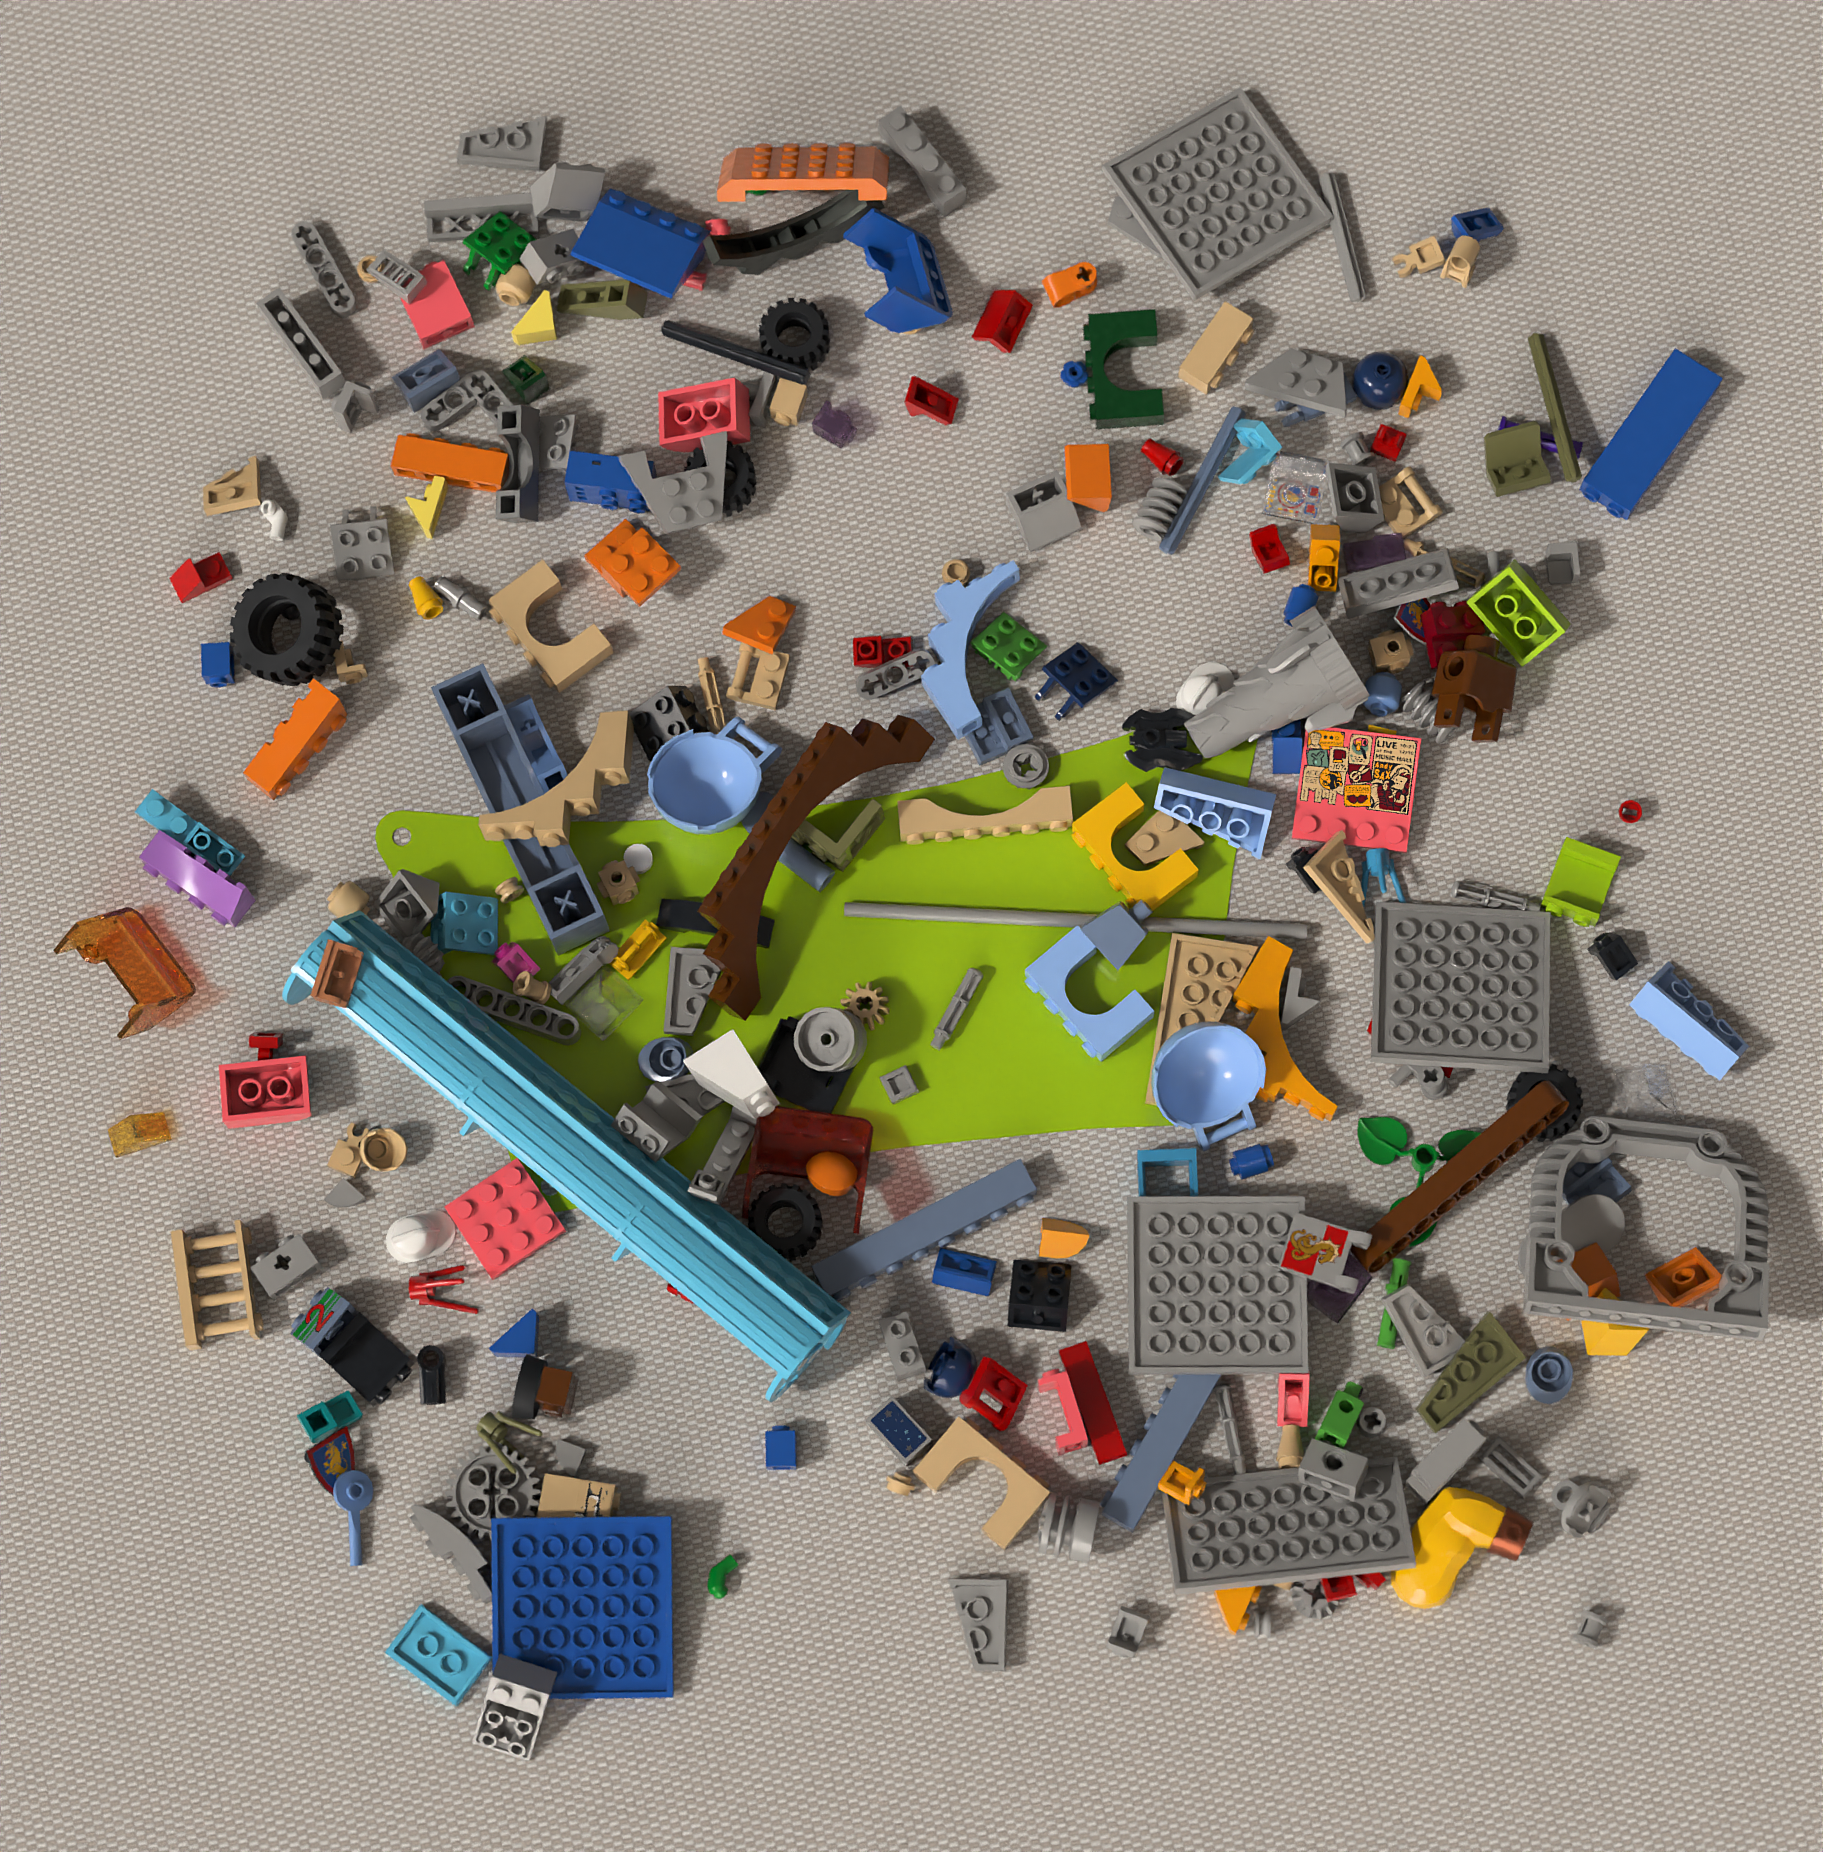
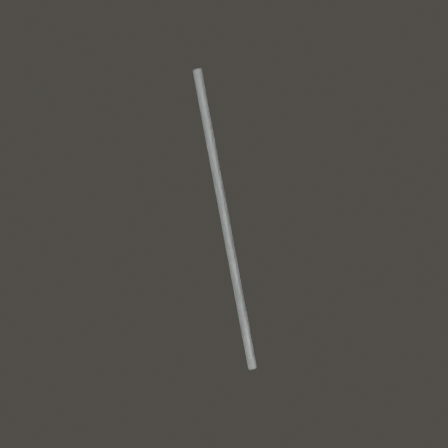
(1071, 920)

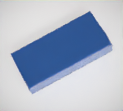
(964, 1272)

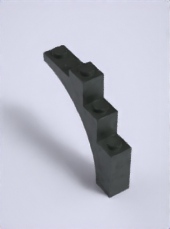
(759, 249)

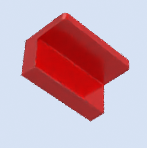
(1003, 319)

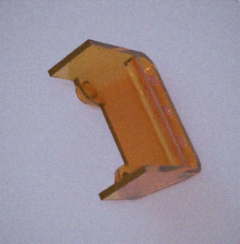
(137, 960)

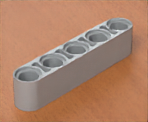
(527, 1012)

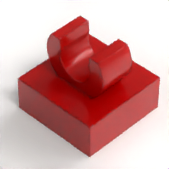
(1388, 442)
(265, 1043)

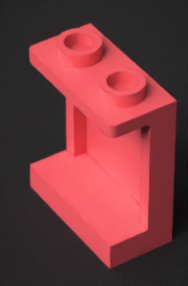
(439, 307)
(1077, 1437)

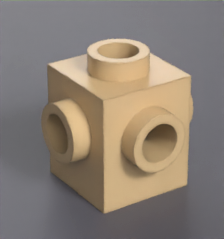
(1390, 652)
(623, 890)

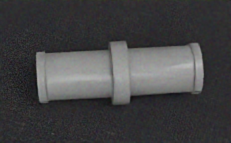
(461, 598)

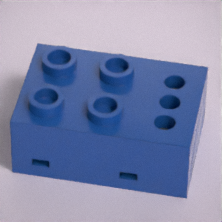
(603, 483)

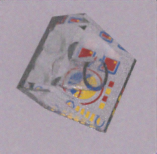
(1295, 487)

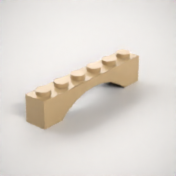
(1046, 809)

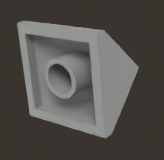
(408, 903)

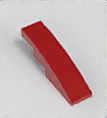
(1092, 1403)

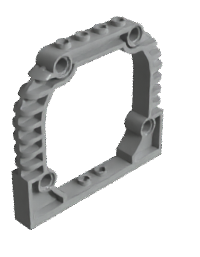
(1557, 1290)

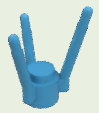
(1379, 865)

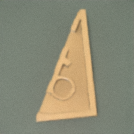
(1337, 879)

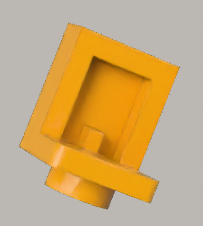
(1183, 1482)

